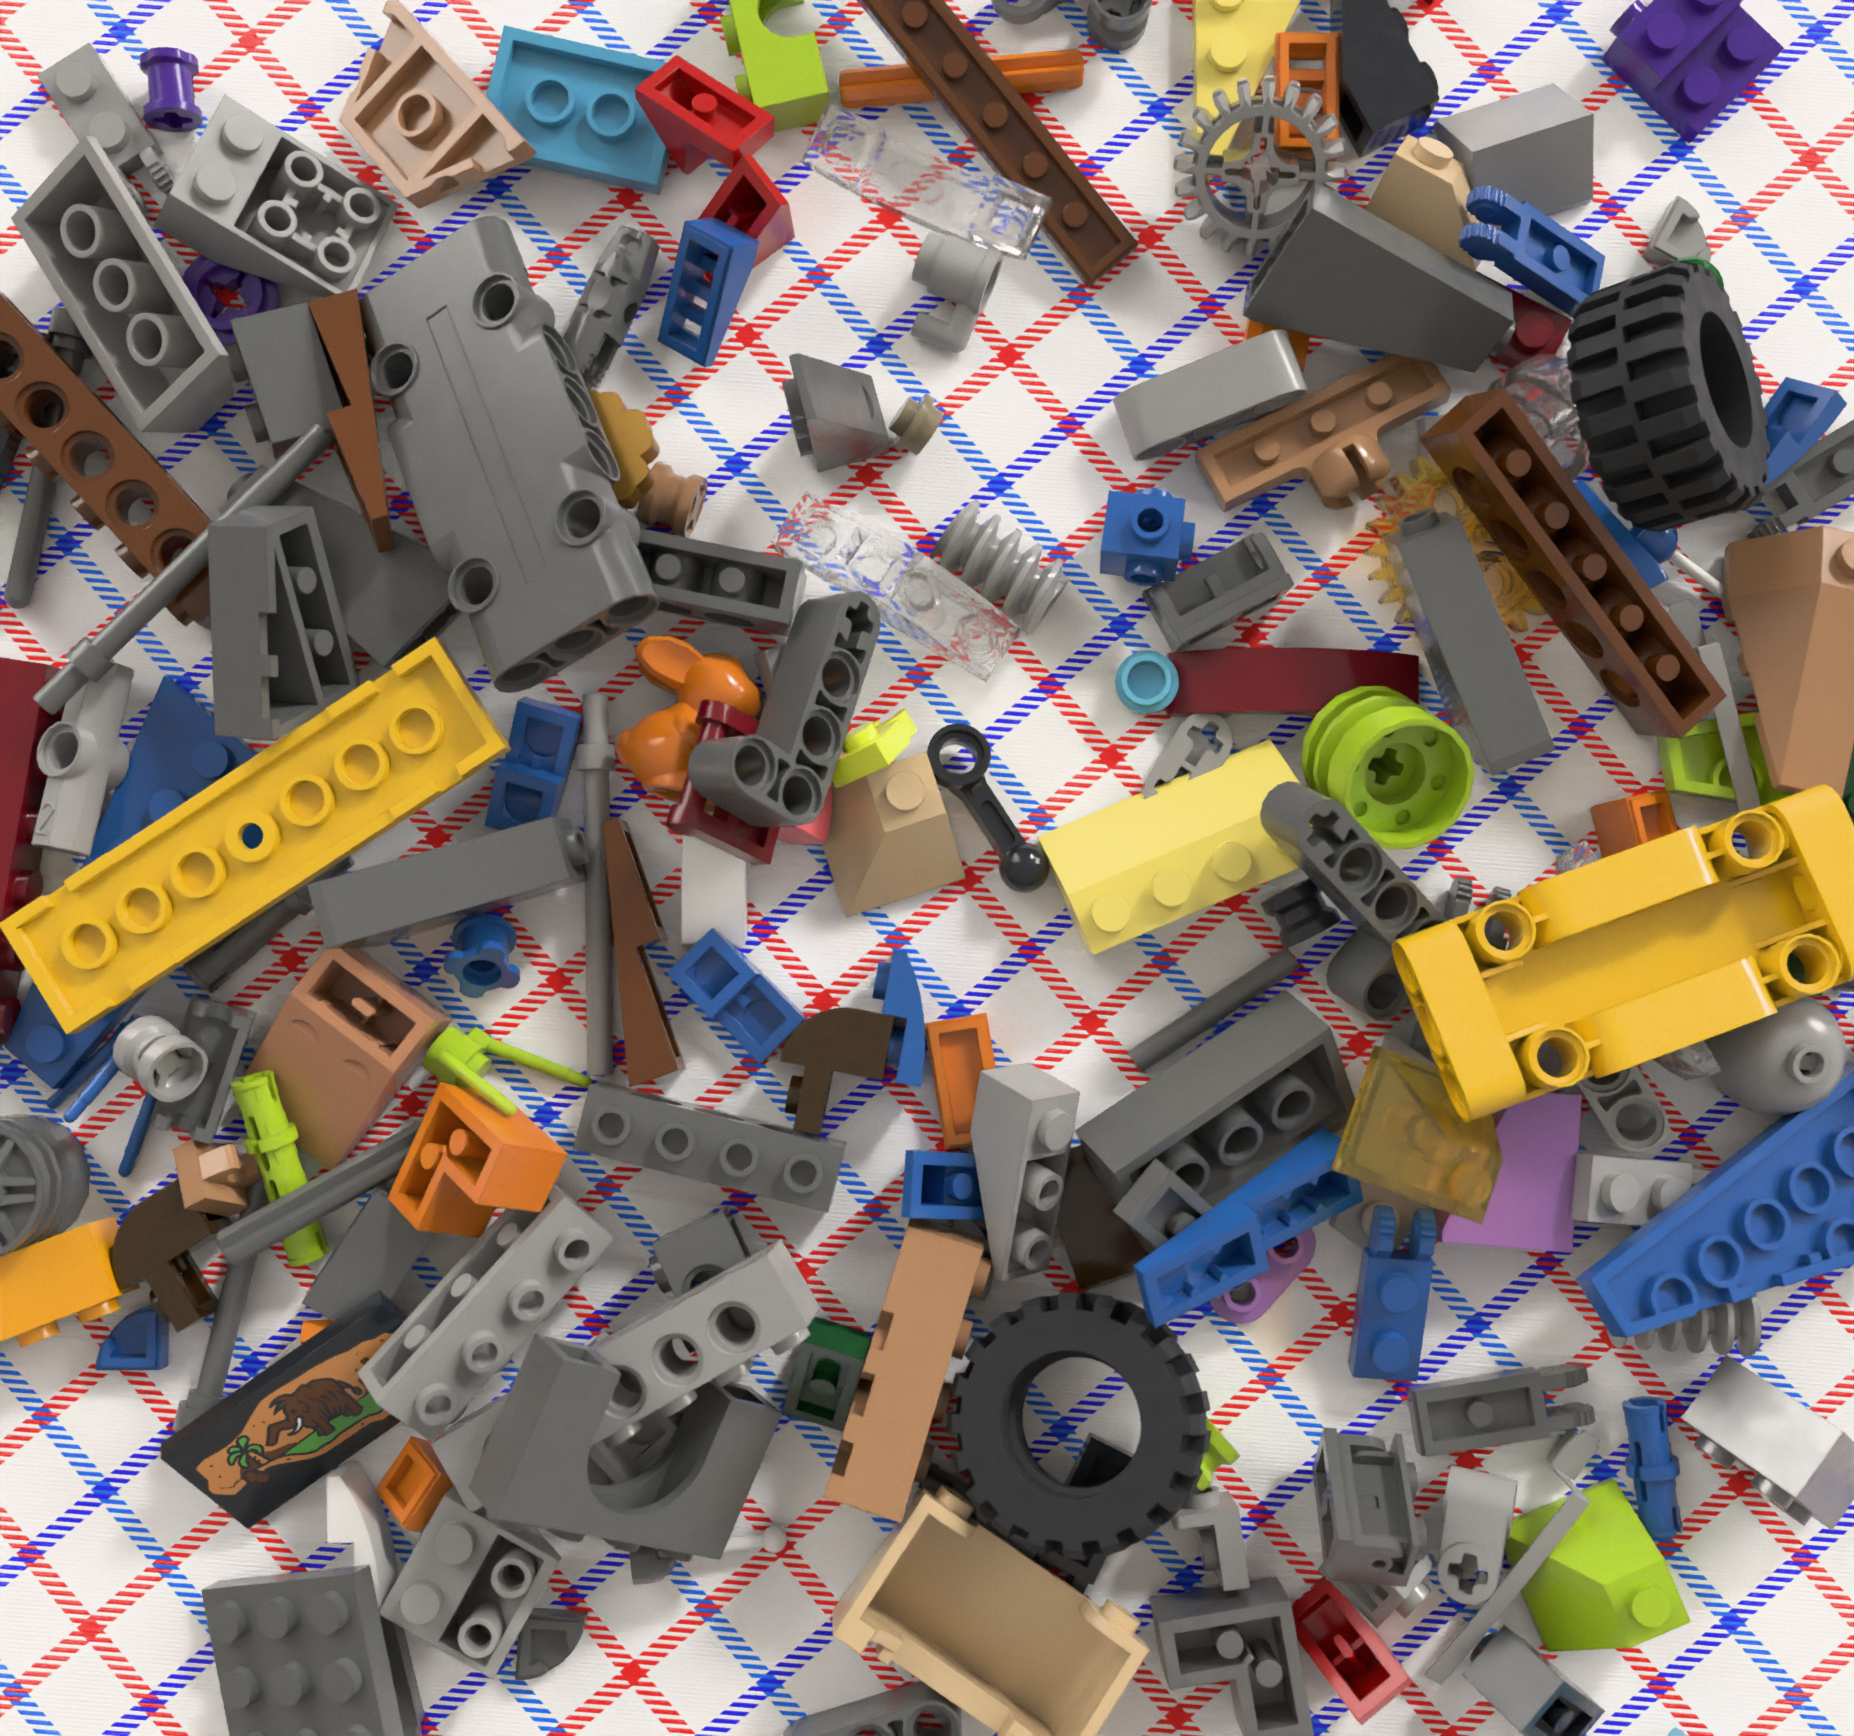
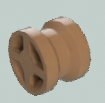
(673, 500)

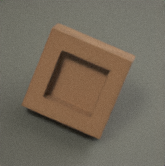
(214, 1177)

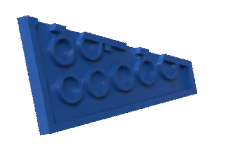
(167, 766)
(1750, 1225)

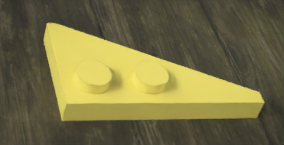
(1233, 43)

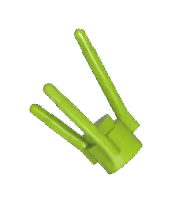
(461, 1062)

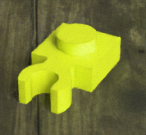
(872, 747)

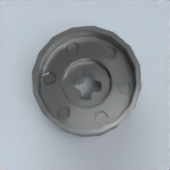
(40, 1180)

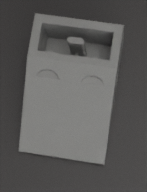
(274, 206)

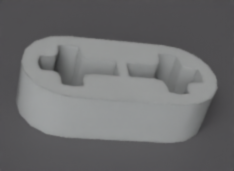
(1179, 747)

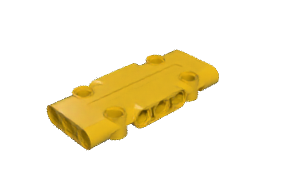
(1637, 953)

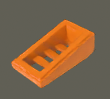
(1305, 47)

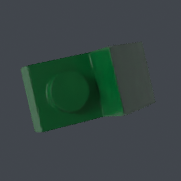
(827, 1373)

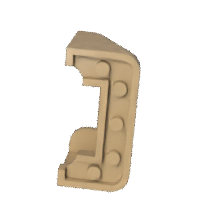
(989, 1625)

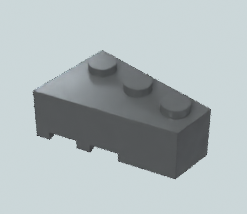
(274, 623)

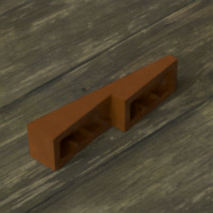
(355, 425)
(637, 925)

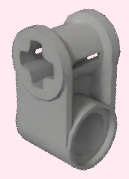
(1475, 1522)

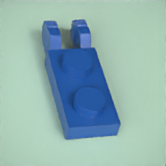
(1531, 248)
(1392, 1298)

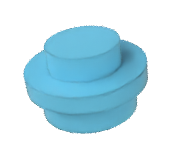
(1147, 682)

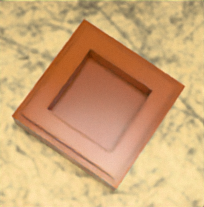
(414, 1485)

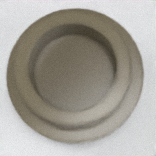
(915, 424)

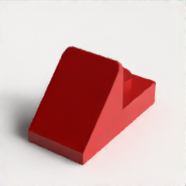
(701, 116)

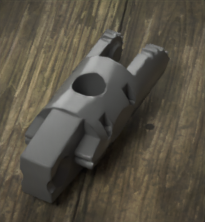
(610, 302)

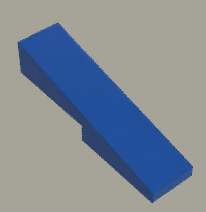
(1233, 1236)

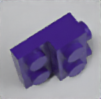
(1689, 57)

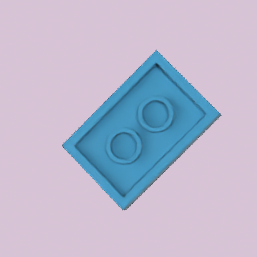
(579, 108)

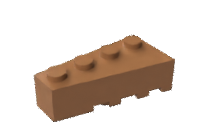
(906, 1369)

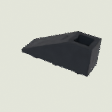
(1380, 78)

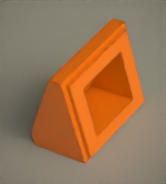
(1633, 821)

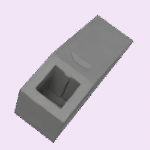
(1021, 1159)

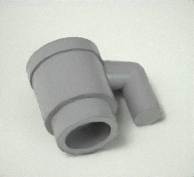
(958, 274)

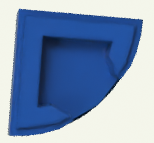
(136, 1343)

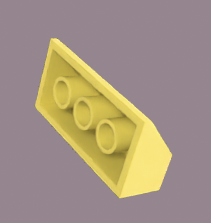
(1169, 852)

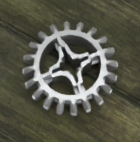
(1230, 164)

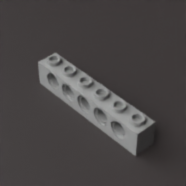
(762, 1284)

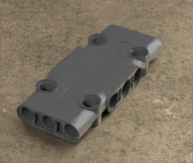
(505, 457)

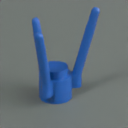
(104, 1057)

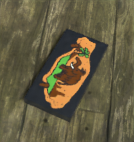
(289, 1419)

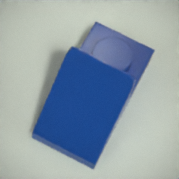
(941, 1186)

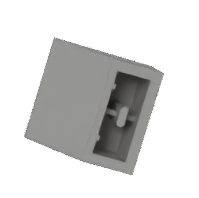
(470, 1584)

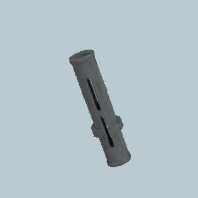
(222, 959)

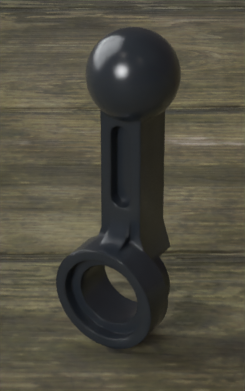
(1021, 863)

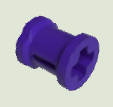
(170, 89)

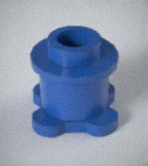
(482, 955)

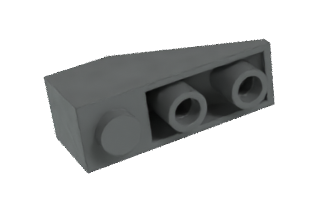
(834, 413)

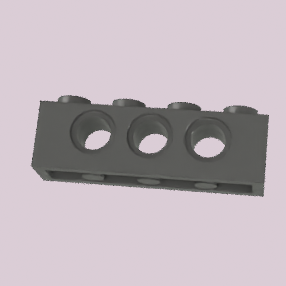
(723, 582)
(710, 1145)

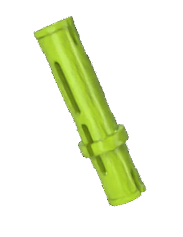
(275, 1151)

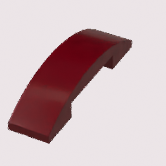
(1283, 679)

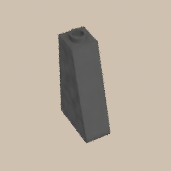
(1377, 288)
(385, 598)
(1466, 642)
(448, 883)

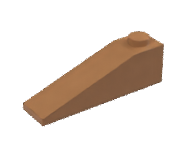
(1797, 644)

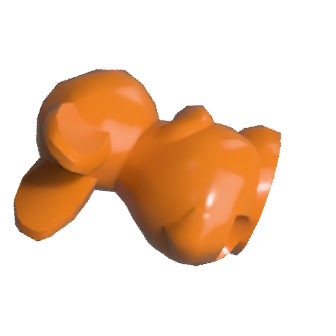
(663, 740)

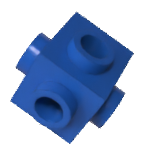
(1145, 536)

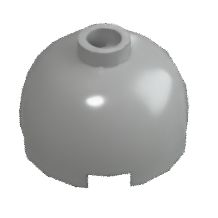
(1781, 1060)

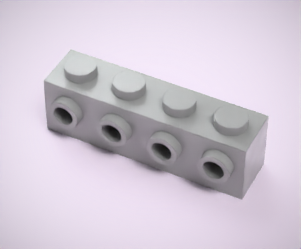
(483, 1312)

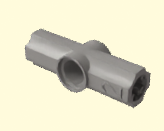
(82, 763)

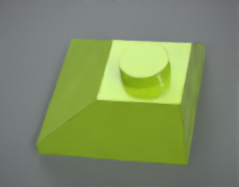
(1601, 1580)

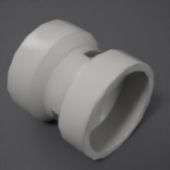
(160, 1058)

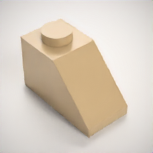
(1426, 196)

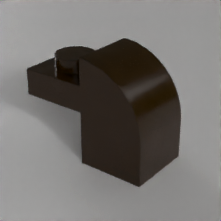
(830, 1041)
(157, 1248)

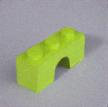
(780, 71)

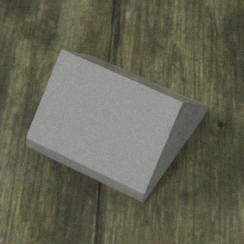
(1528, 147)

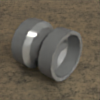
(1114, 31)

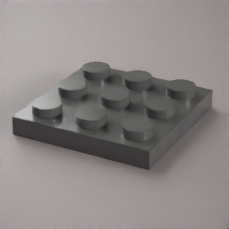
(302, 1655)

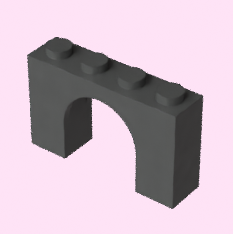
(679, 1505)

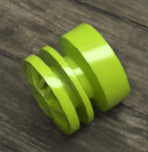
(1388, 765)

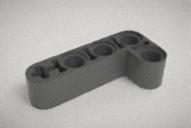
(790, 760)
(1362, 886)

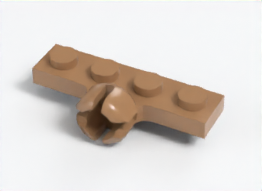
(1325, 436)

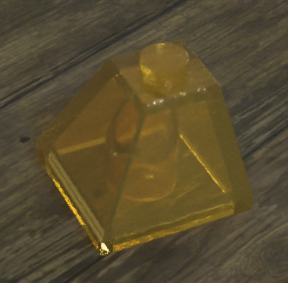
(1414, 1141)

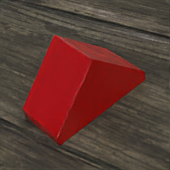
(754, 207)
(1348, 1651)

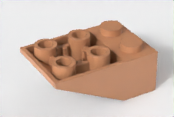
(345, 1049)

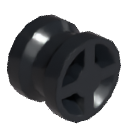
(1300, 912)

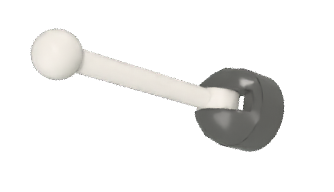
(651, 1565)

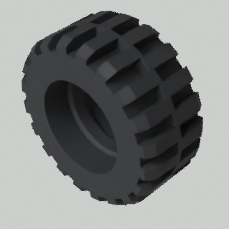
(1668, 397)
(995, 1447)

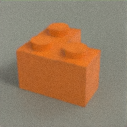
(471, 1162)

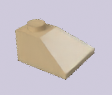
(890, 837)

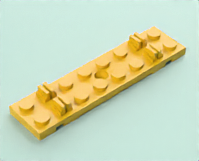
(310, 793)

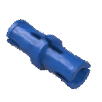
(1652, 1466)

